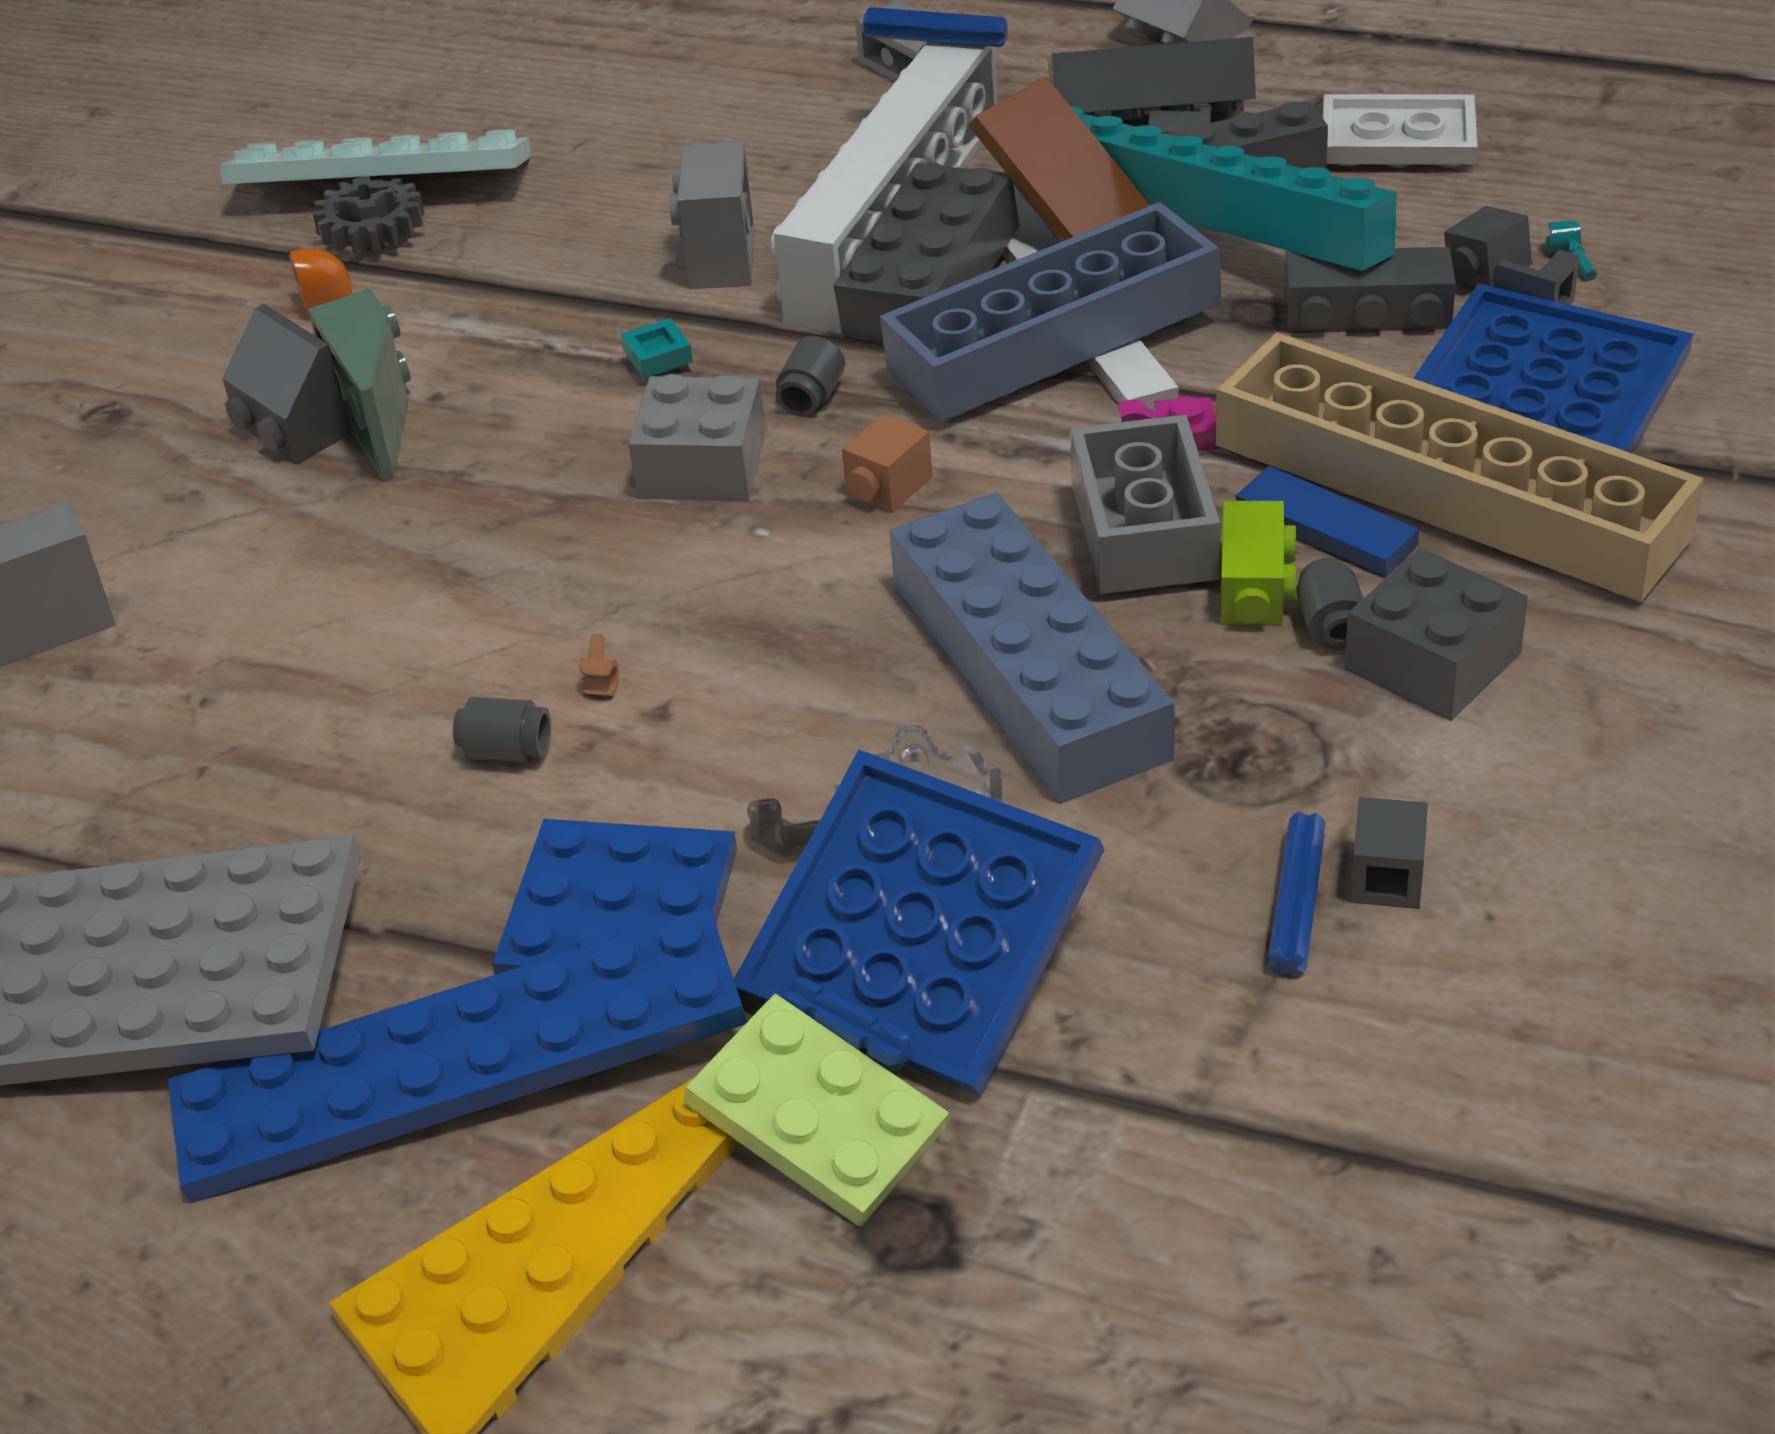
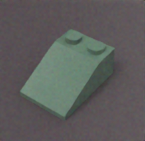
(367, 372)

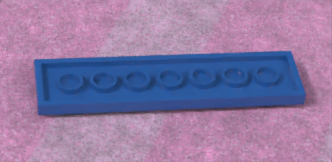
(453, 1054)

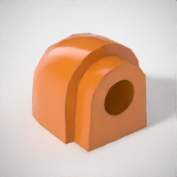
(319, 277)

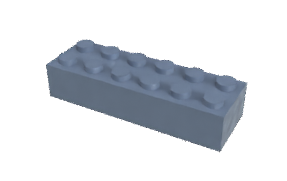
(1051, 310)
(1033, 647)

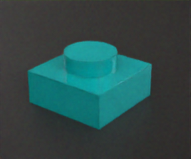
(657, 348)

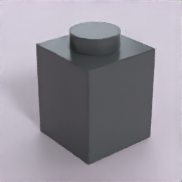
(1484, 241)
(1389, 852)

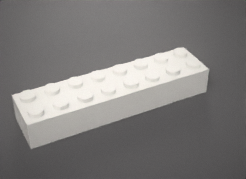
(915, 122)

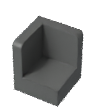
(1553, 282)

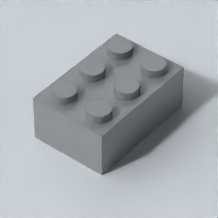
(1145, 504)

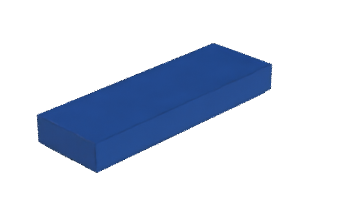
(1335, 521)

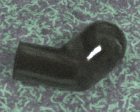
(775, 832)

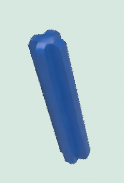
(935, 27)
(1297, 894)

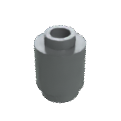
(809, 376)
(1326, 596)
(502, 729)

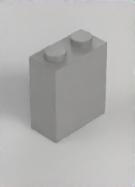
(48, 585)

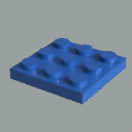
(608, 881)

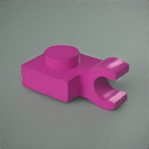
(1198, 411)

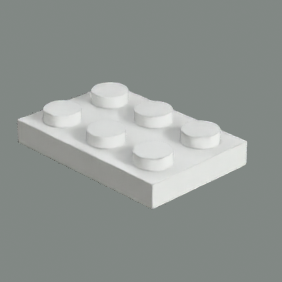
(1401, 129)

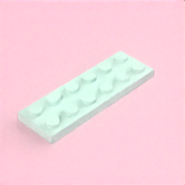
(359, 158)

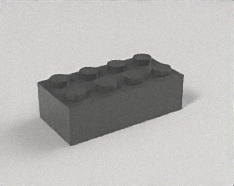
(1157, 76)
(930, 237)

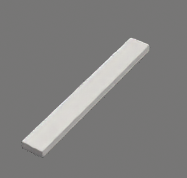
(1125, 371)

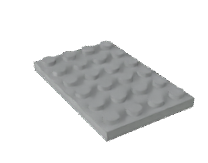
(170, 959)

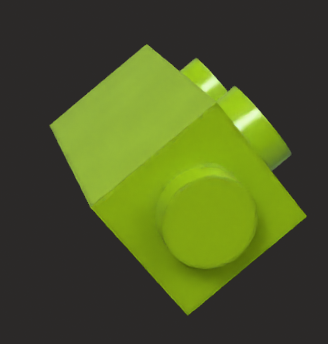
(1253, 563)

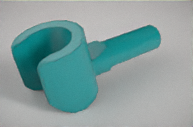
(1567, 237)

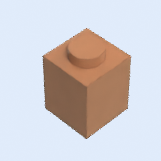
(887, 462)

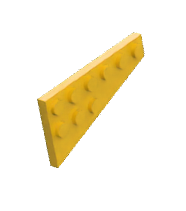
(517, 1279)

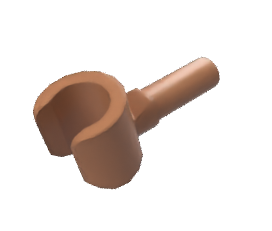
(599, 673)

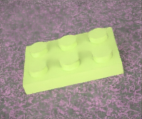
(816, 1109)

